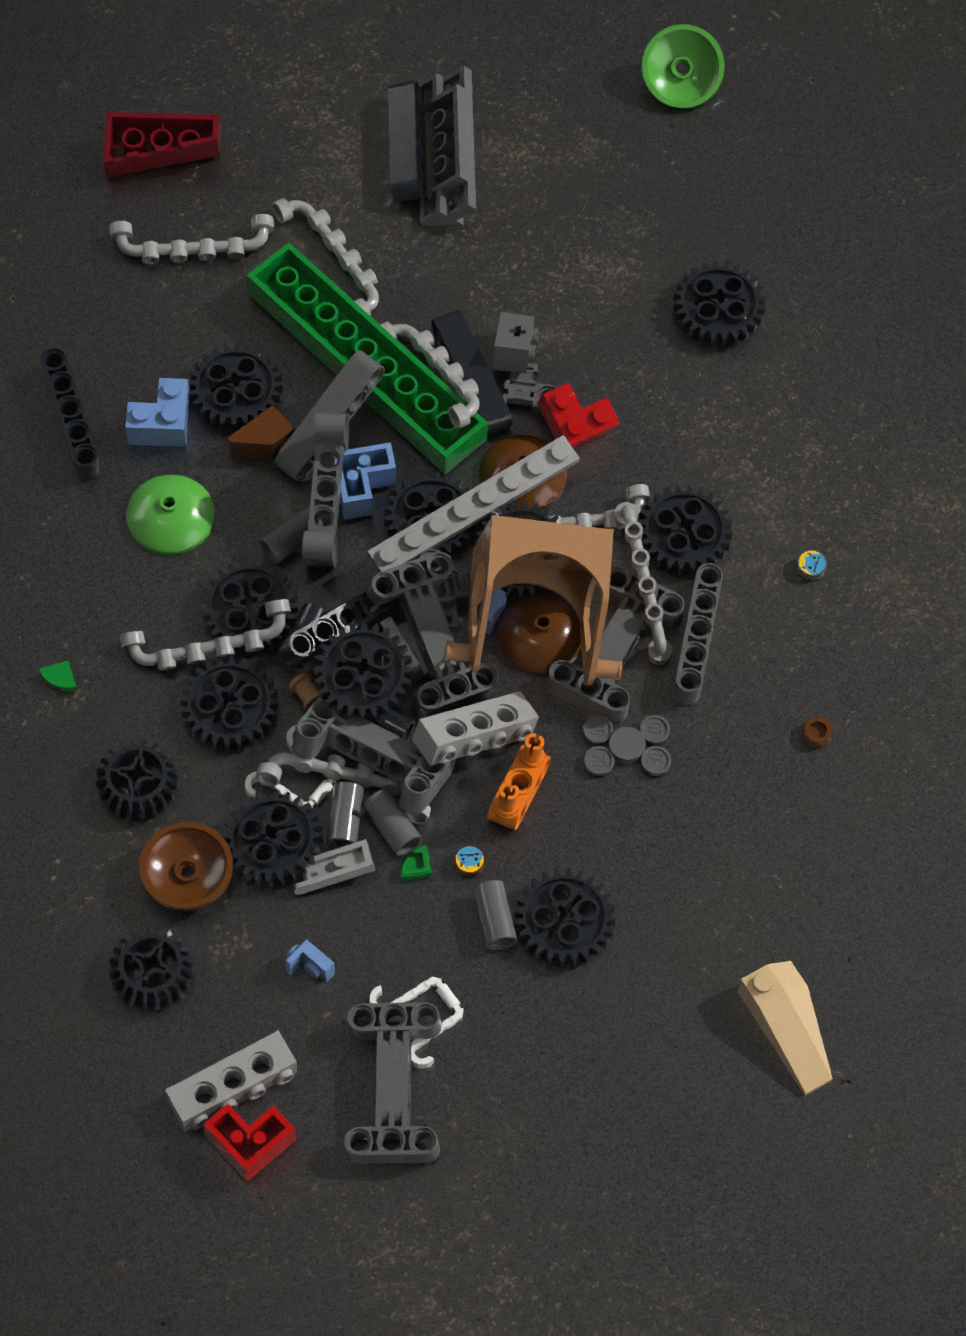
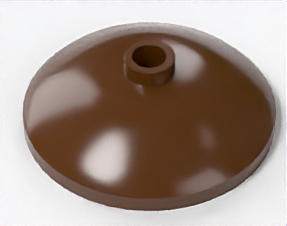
(510, 451)
(538, 647)
(182, 849)

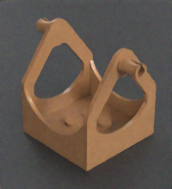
(546, 555)

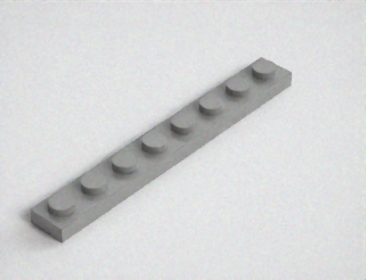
(474, 505)

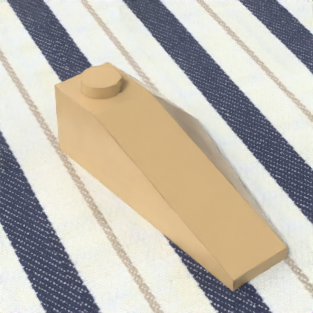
(787, 1017)

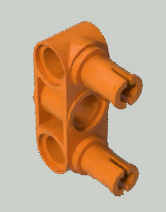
(526, 771)

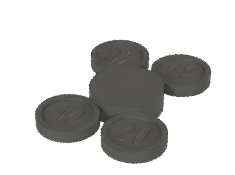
(626, 745)

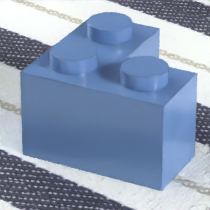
(161, 422)
(365, 470)

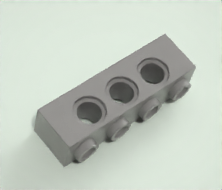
(475, 728)
(240, 1065)

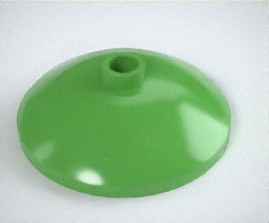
(699, 55)
(170, 528)

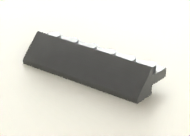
(448, 149)

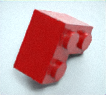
(576, 423)
(249, 1146)

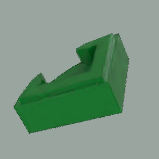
(59, 676)
(416, 865)

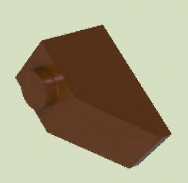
(261, 436)

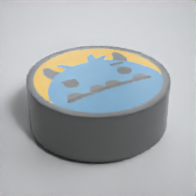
(811, 565)

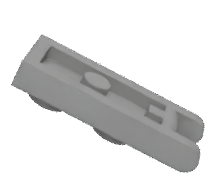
(336, 867)

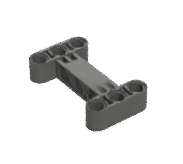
(331, 438)
(431, 632)
(616, 645)
(373, 748)
(393, 1082)

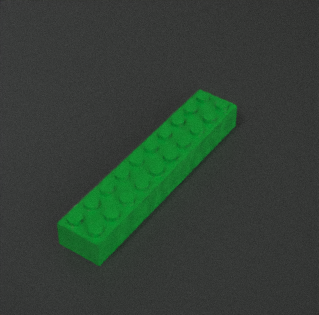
(337, 328)

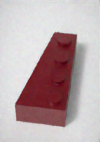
(158, 140)

